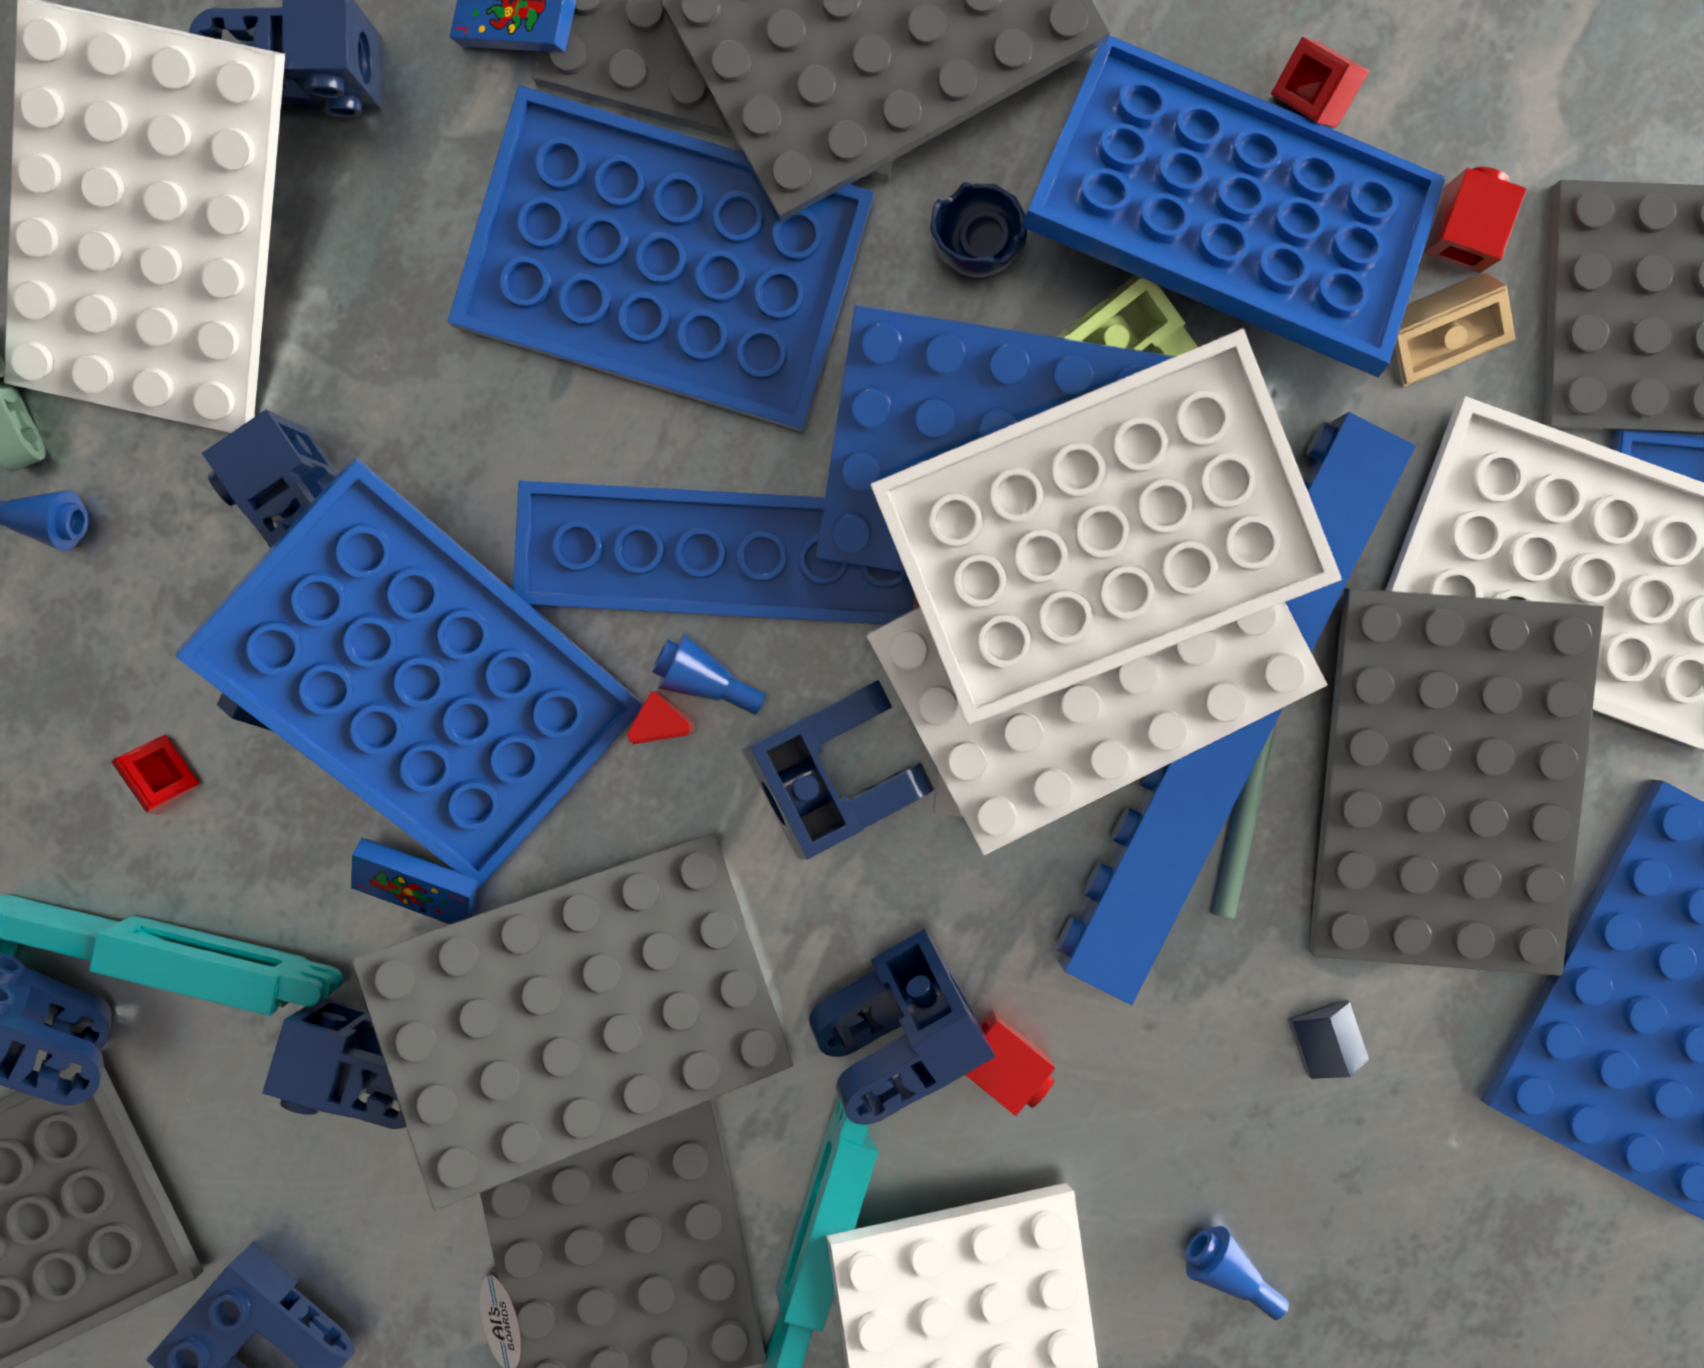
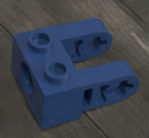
(326, 46)
(269, 472)
(801, 789)
(23, 1031)
(940, 1041)
(328, 1062)
(248, 1298)

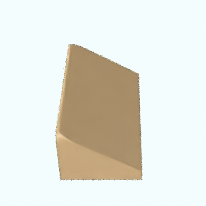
(1452, 328)

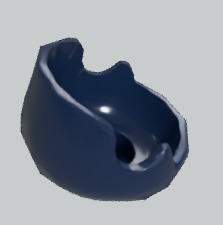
(978, 229)

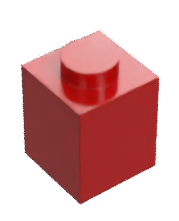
(1475, 219)
(1018, 1071)

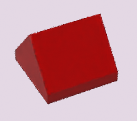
(659, 721)
(155, 774)

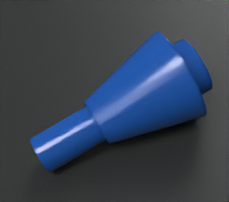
(48, 518)
(694, 672)
(1221, 1264)

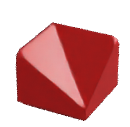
(1319, 82)

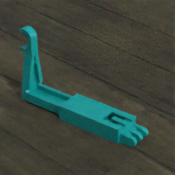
(169, 957)
(828, 1208)

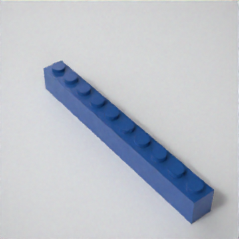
(1191, 798)

